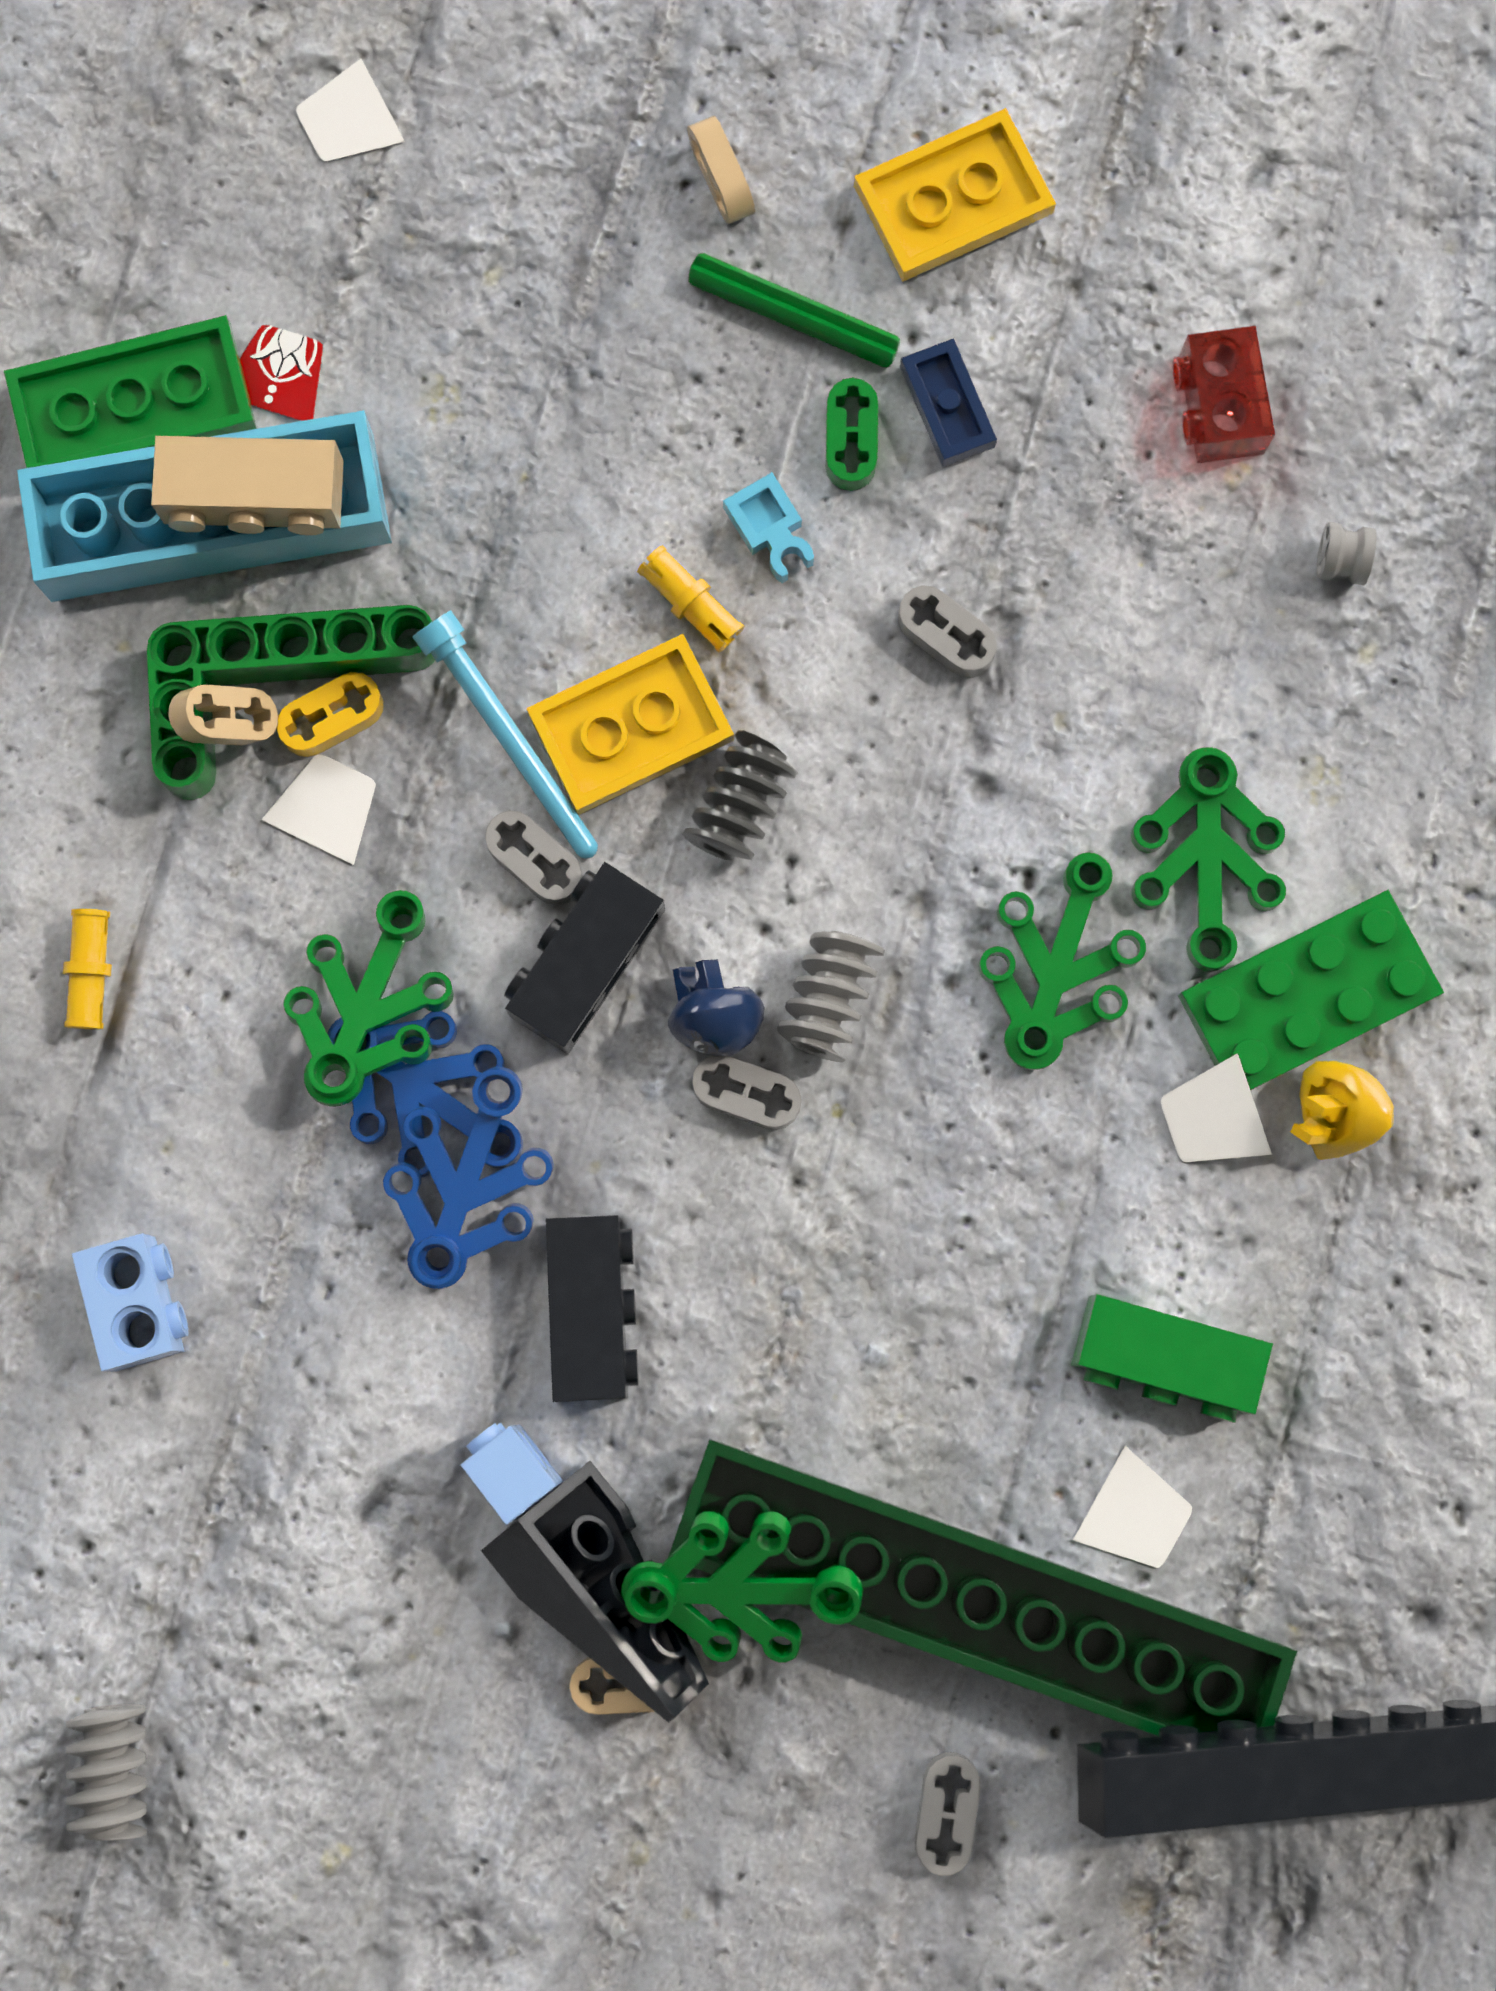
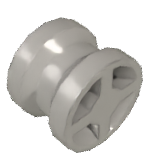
(1346, 553)

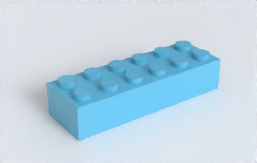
(99, 533)

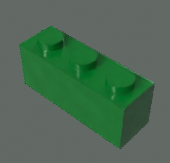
(1171, 1357)

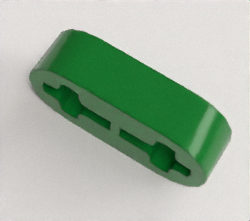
(839, 433)

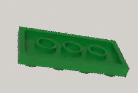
(131, 392)
(1313, 991)

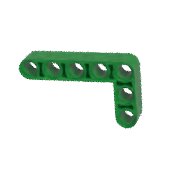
(263, 665)

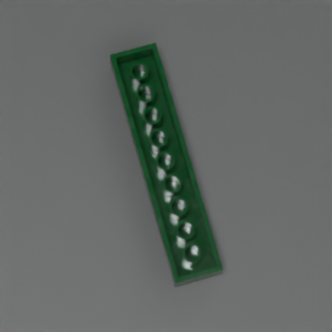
(996, 1603)

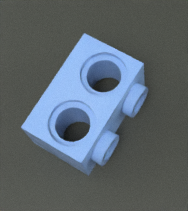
(114, 1308)
(510, 1470)

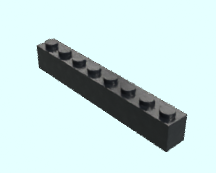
(1286, 1769)

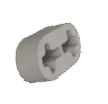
(954, 620)
(542, 847)
(751, 1078)
(962, 1815)

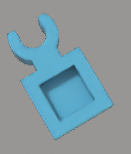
(767, 519)

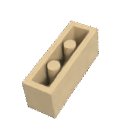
(247, 483)

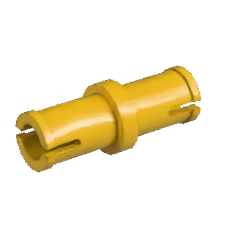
(690, 598)
(87, 969)

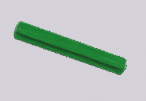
(794, 310)

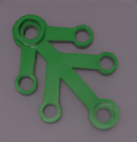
(1210, 849)
(1056, 970)
(366, 1008)
(734, 1593)

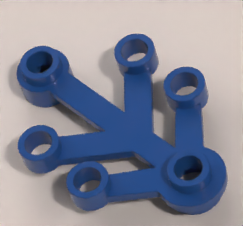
(416, 1086)
(463, 1188)

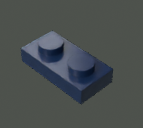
(948, 402)

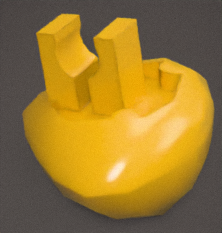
(1341, 1109)

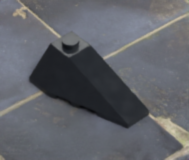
(570, 1569)

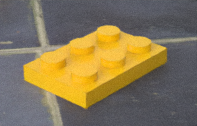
(954, 194)
(630, 724)

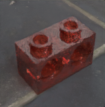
(1237, 395)

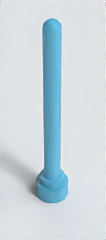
(445, 643)

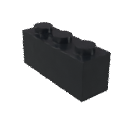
(583, 956)
(590, 1308)

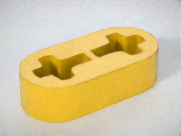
(324, 702)

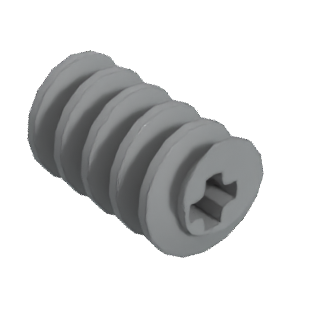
(828, 993)
(107, 1773)

